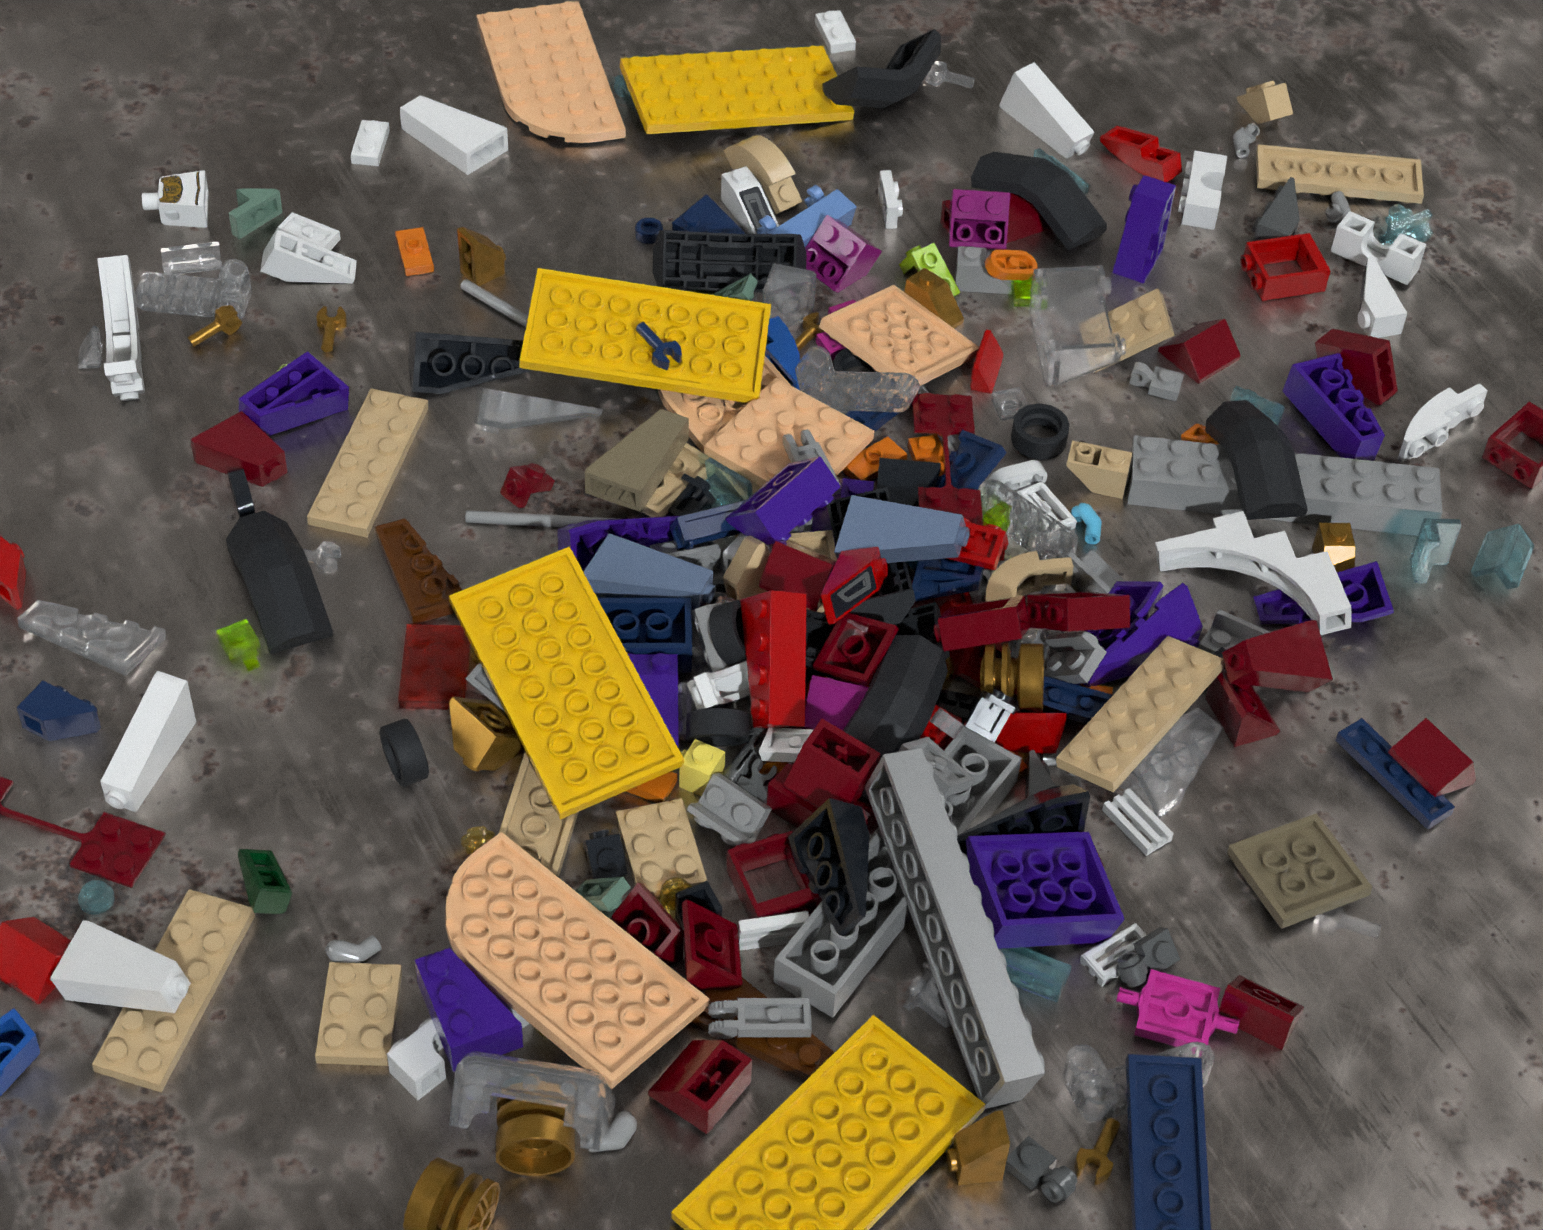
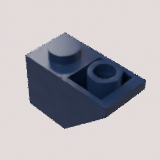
(57, 714)

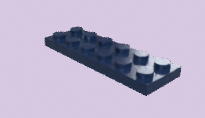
(1167, 1143)

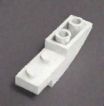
(1437, 416)

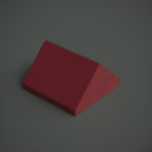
(1202, 350)
(797, 571)
(855, 649)
(1240, 711)
(1434, 760)
(650, 925)
(710, 949)
(1260, 1011)

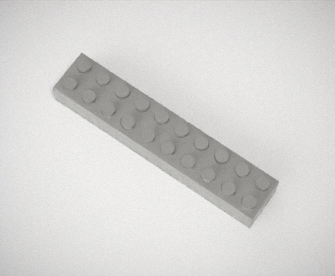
(1335, 488)
(954, 929)
(831, 966)

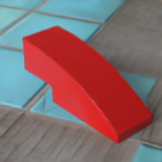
(1142, 153)

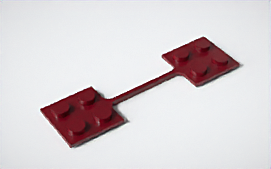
(946, 417)
(111, 850)

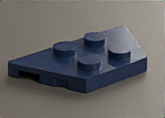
(945, 578)

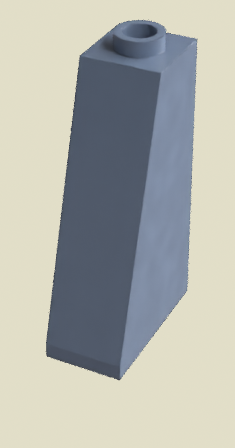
(901, 531)
(637, 571)

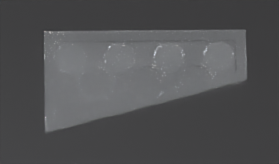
(92, 636)

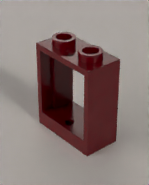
(1497, 452)
(1078, 611)
(982, 623)
(762, 853)

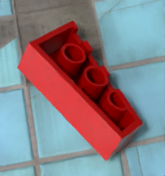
(776, 657)

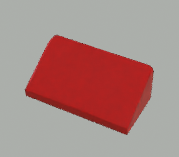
(986, 364)

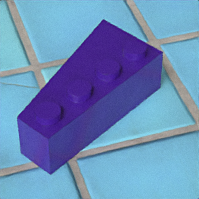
(1334, 407)

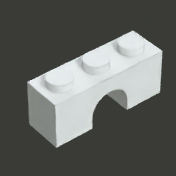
(1202, 190)
(1356, 242)
(417, 1060)

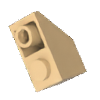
(1266, 102)
(1100, 468)
(746, 569)

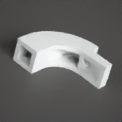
(720, 687)

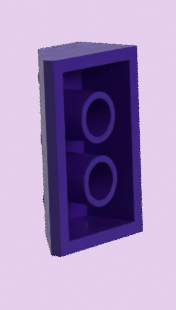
(785, 501)

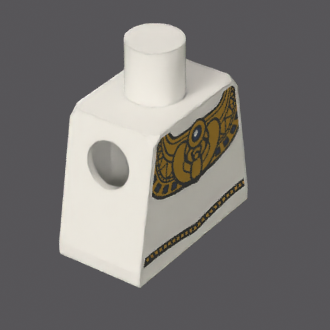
(180, 199)

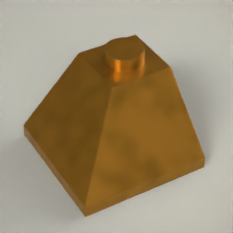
(482, 734)

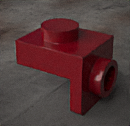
(523, 481)

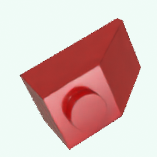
(12, 573)

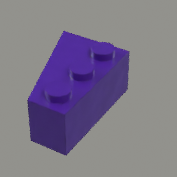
(1144, 228)
(295, 396)
(464, 1009)

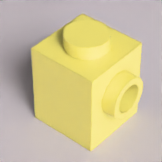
(699, 765)

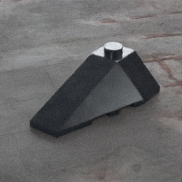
(457, 361)
(1047, 811)
(834, 856)

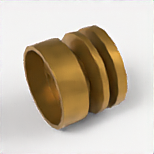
(1015, 676)
(533, 1138)
(448, 1203)

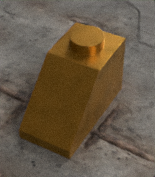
(479, 257)
(935, 296)
(1339, 543)
(980, 1150)

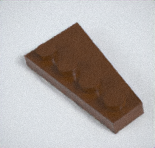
(417, 572)
(791, 1054)

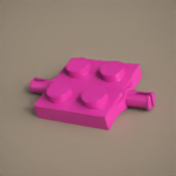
(1176, 1010)

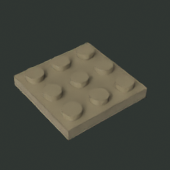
(1299, 870)

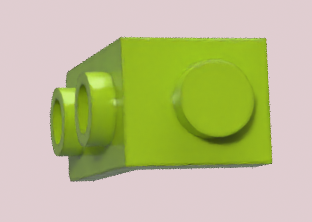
(931, 259)

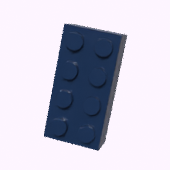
(653, 626)

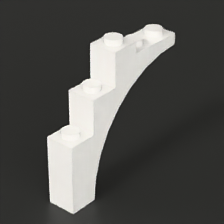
(121, 327)
(1232, 546)

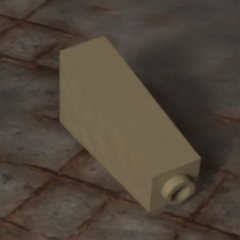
(639, 462)

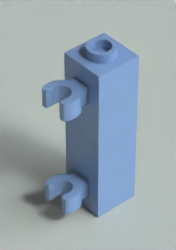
(810, 219)

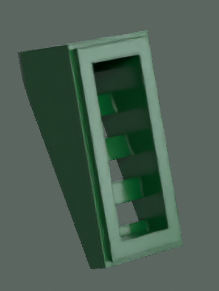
(264, 884)

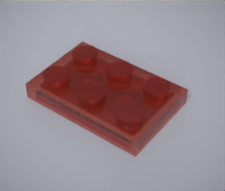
(433, 666)

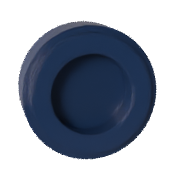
(647, 230)

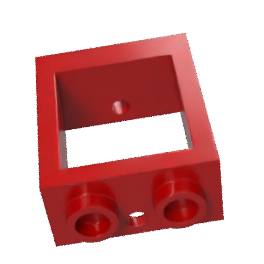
(1284, 249)

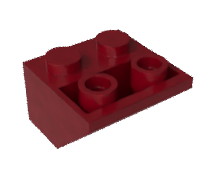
(831, 766)
(703, 1082)

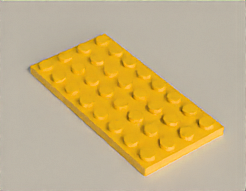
(732, 89)
(590, 324)
(566, 682)
(839, 1143)

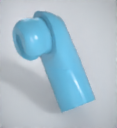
(1086, 513)

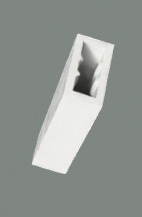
(1046, 112)
(454, 134)
(149, 742)
(118, 972)

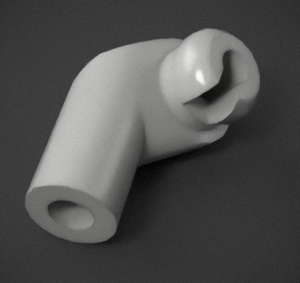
(1243, 138)
(1339, 209)
(619, 1132)

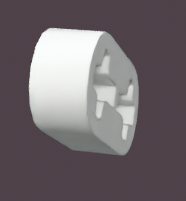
(1021, 475)

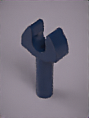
(661, 348)

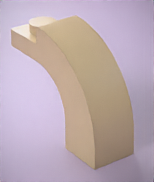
(769, 167)
(1026, 575)

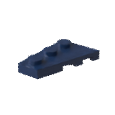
(706, 217)
(972, 461)

